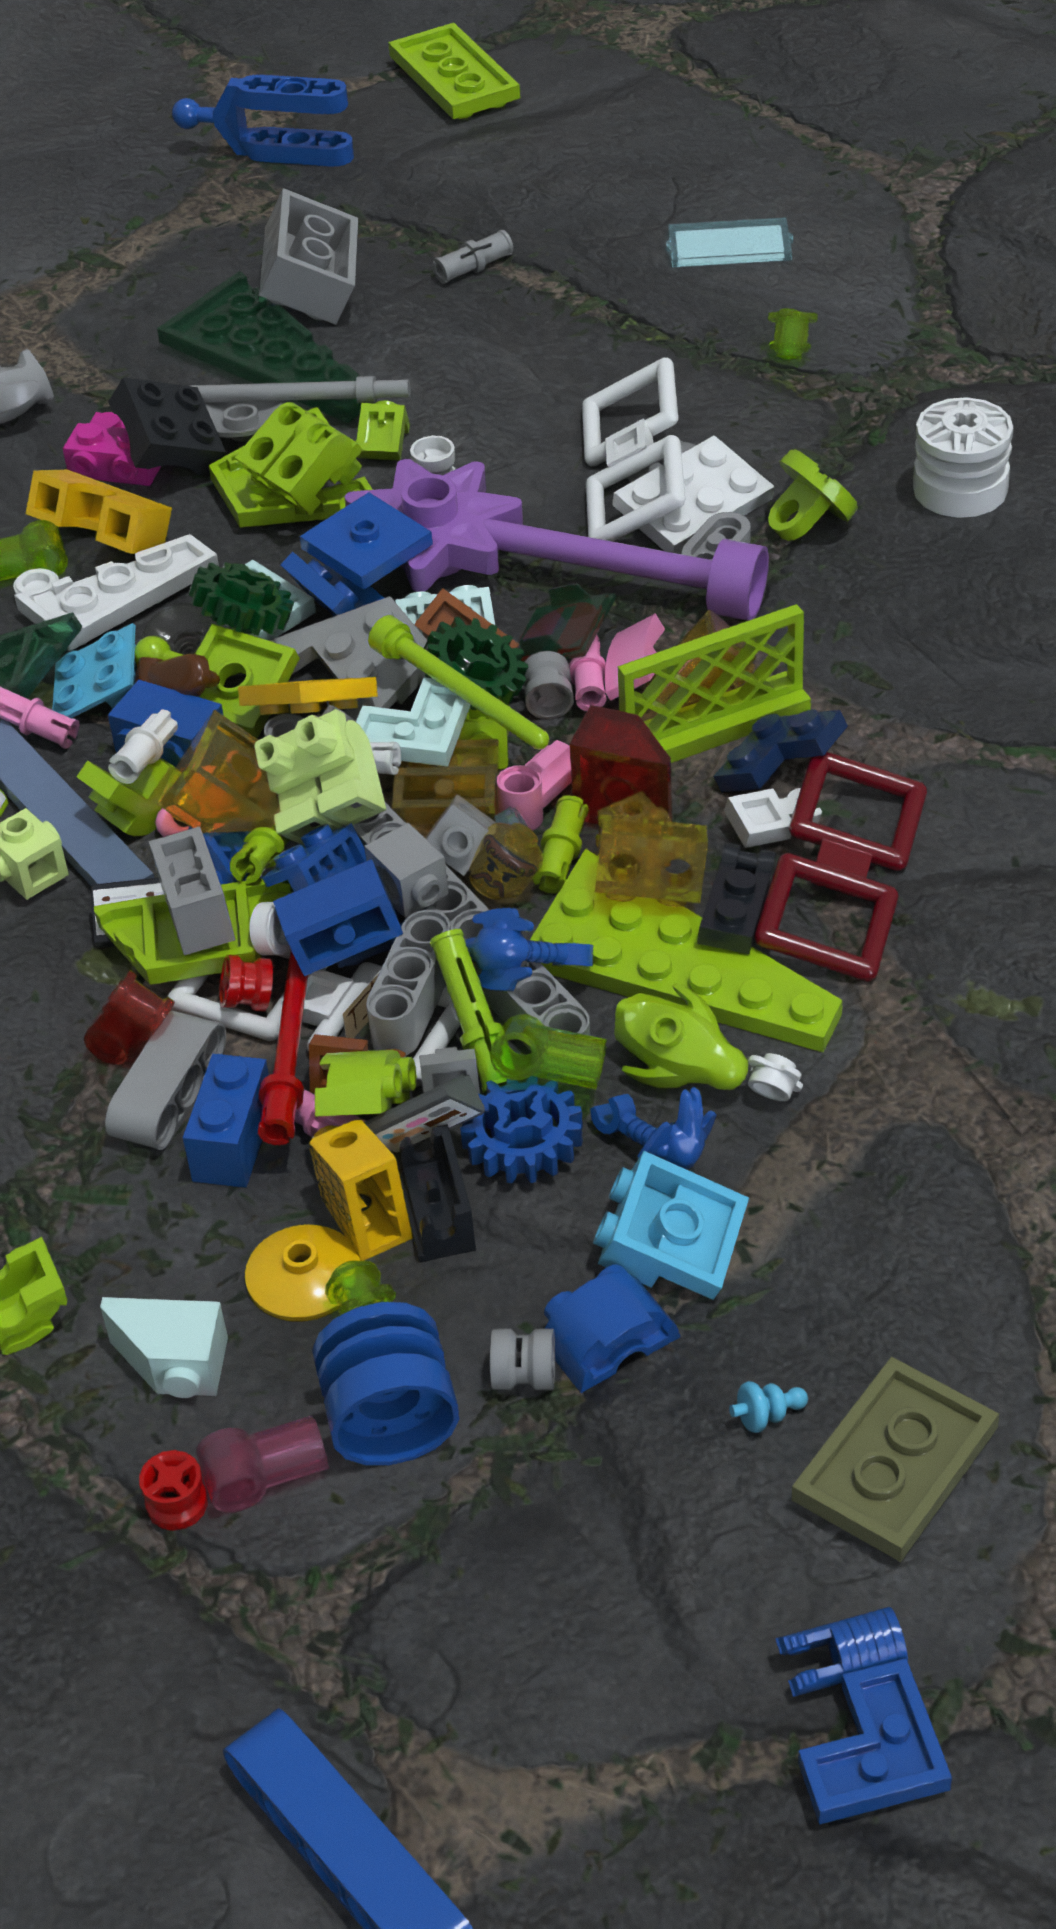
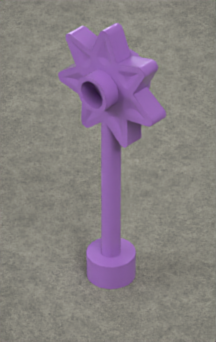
(474, 525)

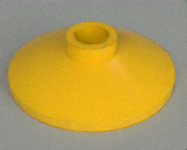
(294, 1288)

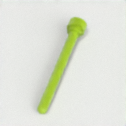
(394, 640)

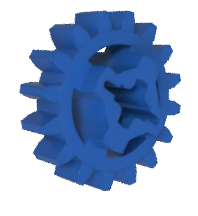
(523, 1129)

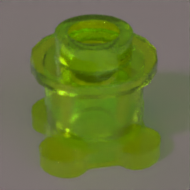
(791, 332)
(357, 1285)

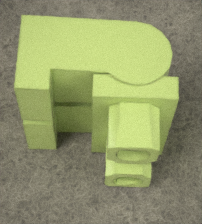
(320, 774)

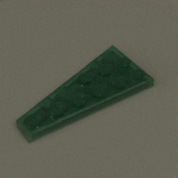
(256, 342)

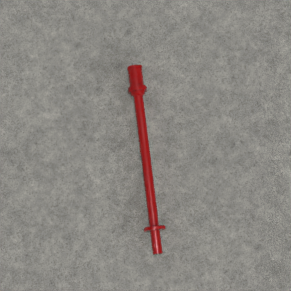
(282, 1091)

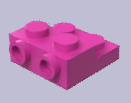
(103, 452)

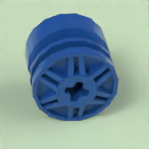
(385, 1383)

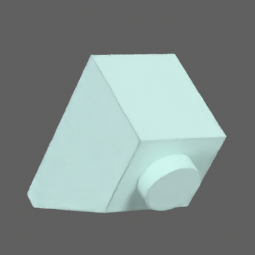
(169, 1342)

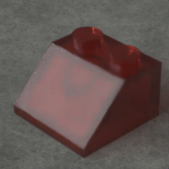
(617, 758)

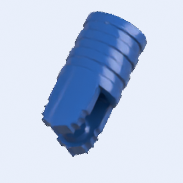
(853, 1646)

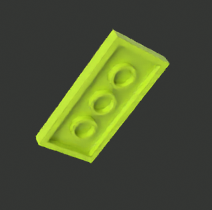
(454, 71)

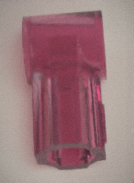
(243, 1465)

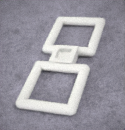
(632, 451)
(325, 1002)

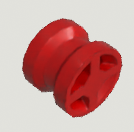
(246, 983)
(175, 1473)

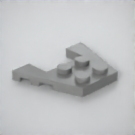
(345, 652)

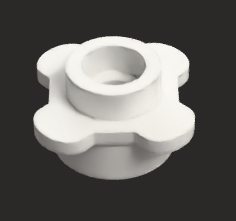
(774, 1076)

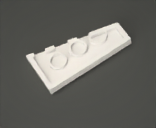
(119, 588)

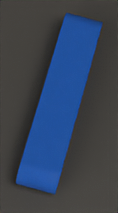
(336, 1830)

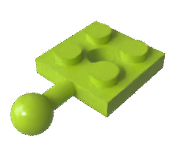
(228, 655)

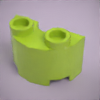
(364, 1082)
(28, 1296)

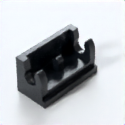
(436, 1198)

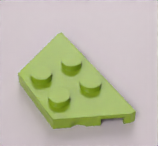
(150, 942)

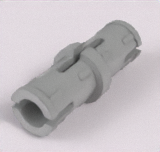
(472, 256)

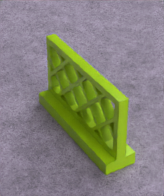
(720, 714)

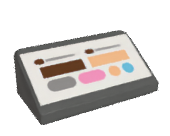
(445, 1104)

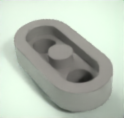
(717, 527)

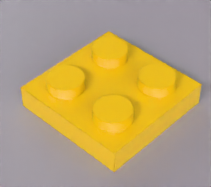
(307, 695)

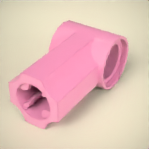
(535, 783)

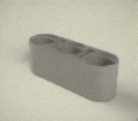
(407, 985)
(164, 1080)

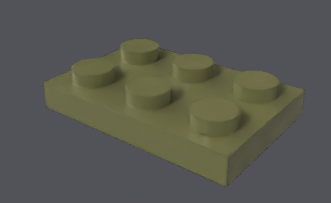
(895, 1458)

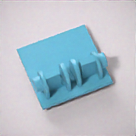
(96, 673)

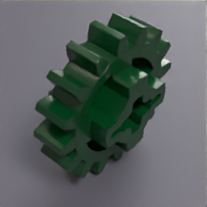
(241, 598)
(480, 657)

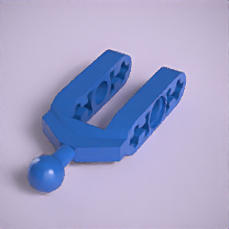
(275, 143)

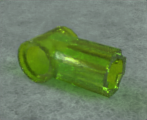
(35, 548)
(554, 1056)

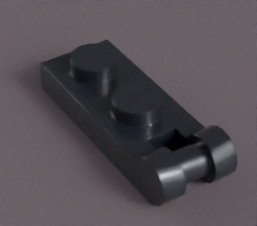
(736, 899)

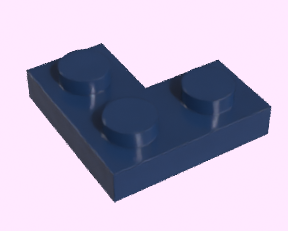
(775, 740)

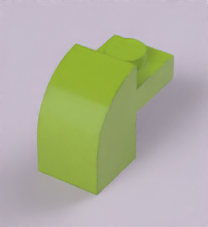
(130, 805)

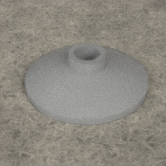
(240, 419)

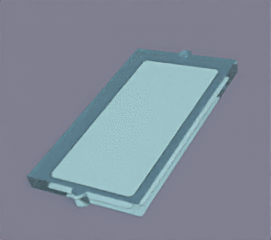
(729, 242)

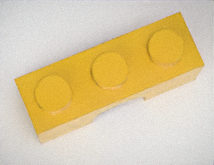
(117, 515)

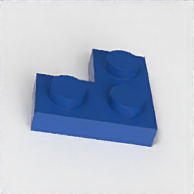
(889, 1760)

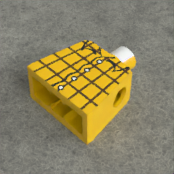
(352, 1163)

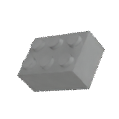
(309, 257)

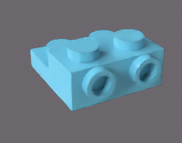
(671, 1226)

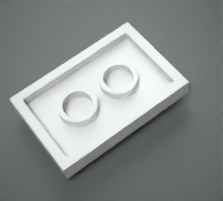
(713, 483)

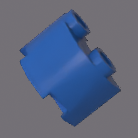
(605, 1325)

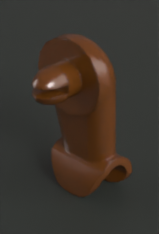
(184, 674)

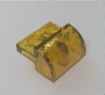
(426, 790)

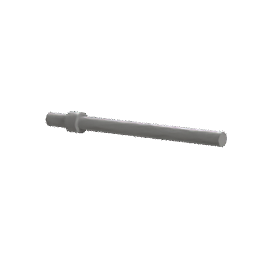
(364, 389)

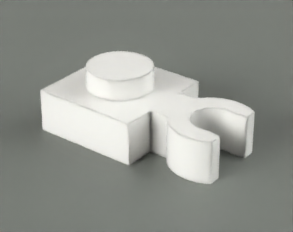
(763, 816)

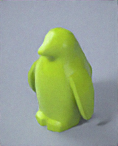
(677, 1042)

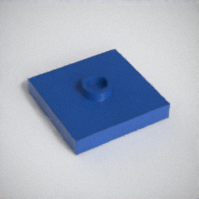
(366, 540)

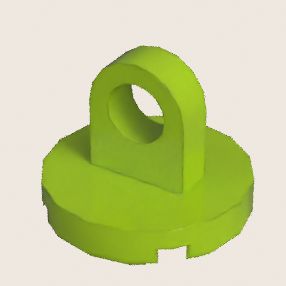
(810, 496)

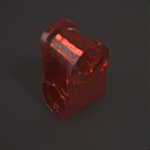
(126, 1020)

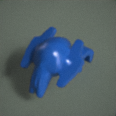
(502, 949)
(675, 1142)

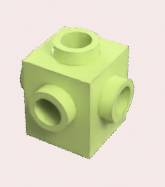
(30, 854)

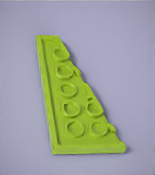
(655, 945)

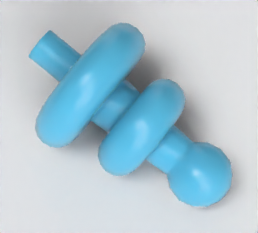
(759, 1405)

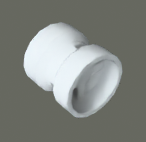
(438, 454)

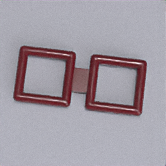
(842, 866)

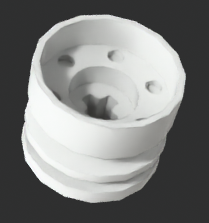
(962, 457)

